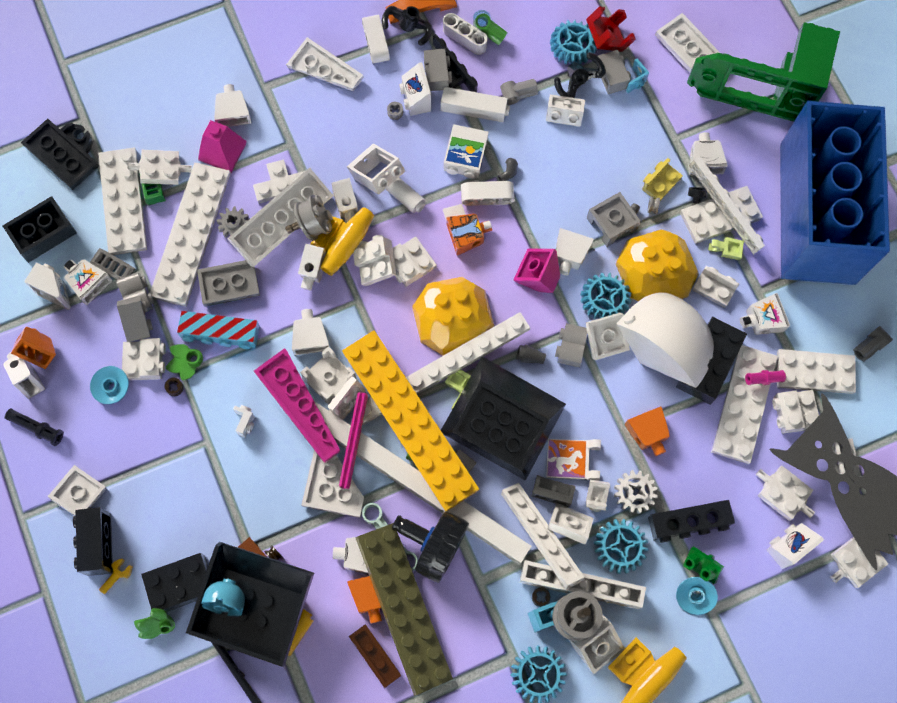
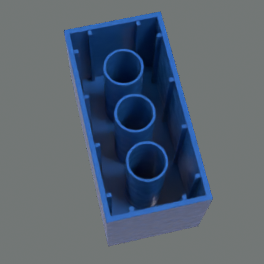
(834, 193)

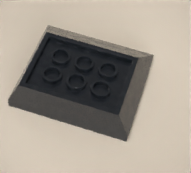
(503, 418)
(271, 609)

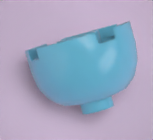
(224, 597)

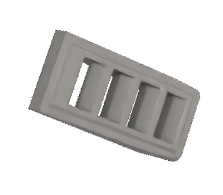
(103, 257)

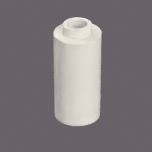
(406, 195)

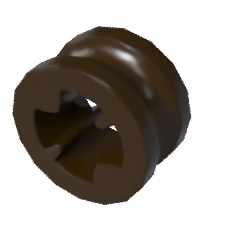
(174, 380)
(273, 554)
(547, 597)

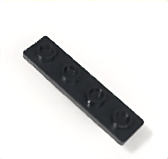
(458, 71)

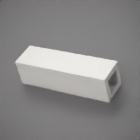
(474, 104)

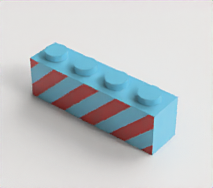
(218, 329)

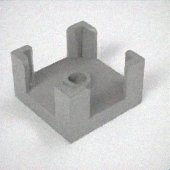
(613, 218)

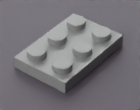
(227, 283)

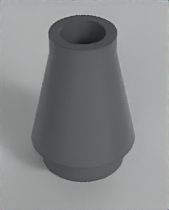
(530, 355)

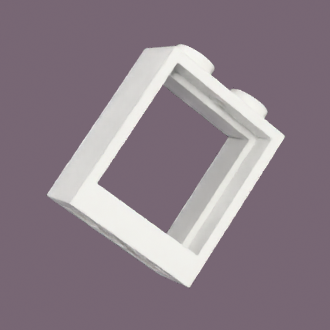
(373, 157)

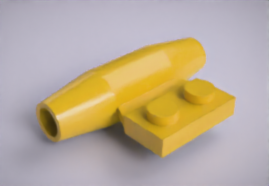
(343, 240)
(647, 677)

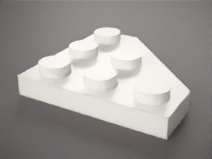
(323, 489)

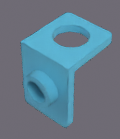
(638, 82)

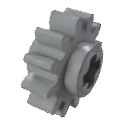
(225, 223)

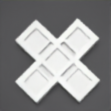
(278, 182)

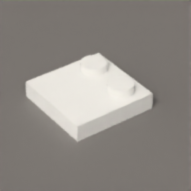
(606, 337)
(77, 491)
(570, 523)

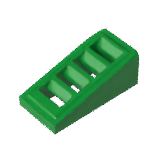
(153, 198)

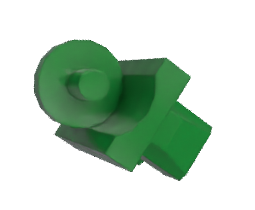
(703, 565)

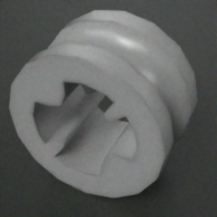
(395, 105)
(653, 205)

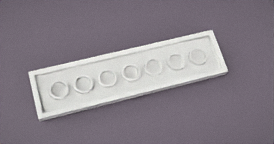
(190, 234)

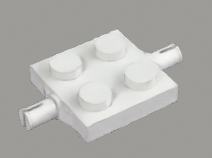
(159, 167)
(785, 493)
(854, 564)

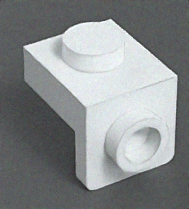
(246, 422)
(597, 495)

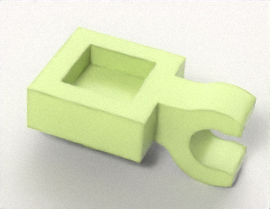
(730, 248)

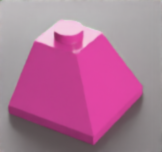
(220, 146)
(539, 270)

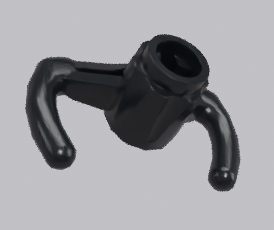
(408, 21)
(579, 75)

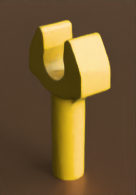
(116, 575)

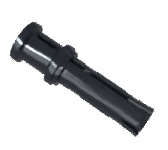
(41, 430)

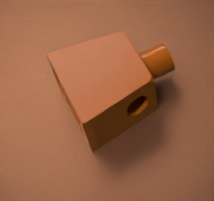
(34, 347)
(649, 430)
(365, 598)

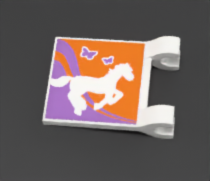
(571, 459)

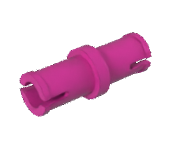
(765, 377)

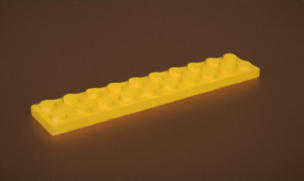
(410, 421)

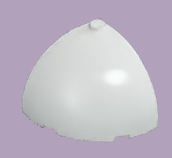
(669, 337)

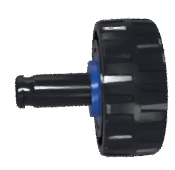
(438, 544)

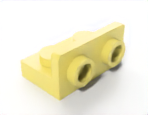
(662, 180)

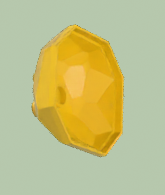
(657, 265)
(451, 314)

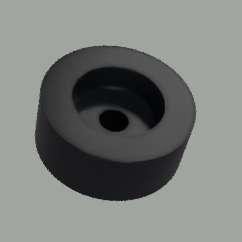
(697, 193)

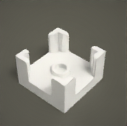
(327, 375)

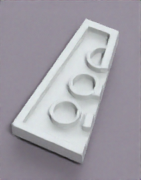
(323, 65)

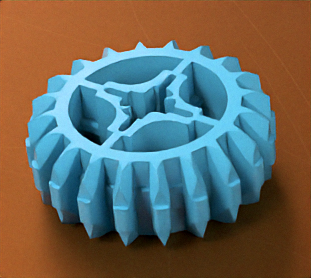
(574, 37)
(600, 284)
(619, 537)
(552, 664)

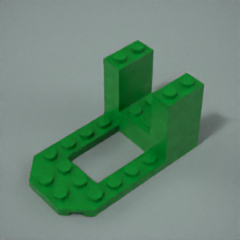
(800, 79)

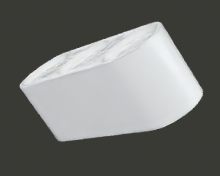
(457, 30)
(375, 39)
(487, 193)

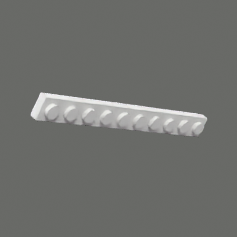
(458, 359)

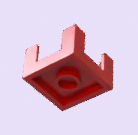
(606, 30)

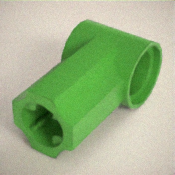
(492, 30)

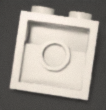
(375, 260)
(412, 261)
(144, 359)
(795, 410)

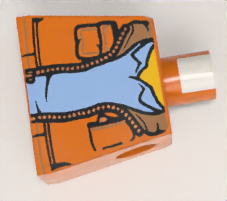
(466, 232)

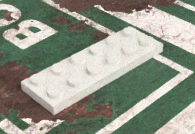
(122, 202)
(267, 227)
(743, 406)

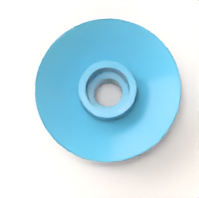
(103, 379)
(696, 603)

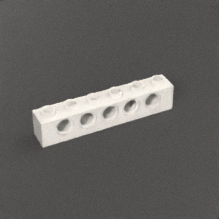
(599, 587)

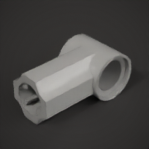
(519, 90)

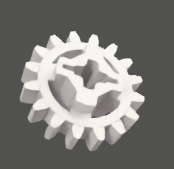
(642, 496)

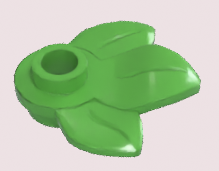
(182, 361)
(156, 624)

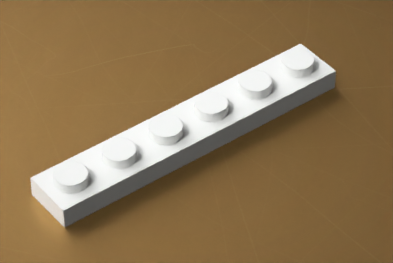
(726, 205)
(544, 539)

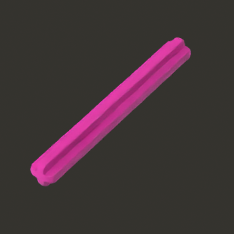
(353, 441)

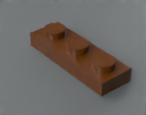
(375, 656)

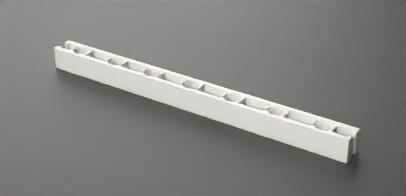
(414, 482)

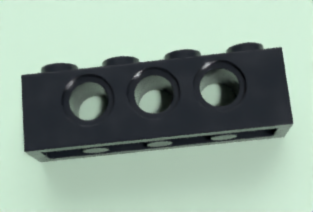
(720, 510)

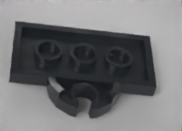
(62, 151)

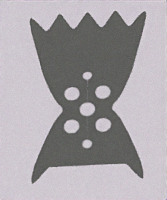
(867, 516)

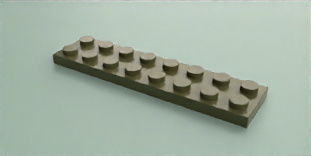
(404, 609)

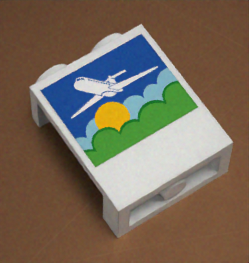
(465, 151)

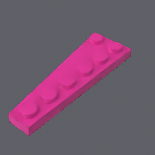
(292, 395)

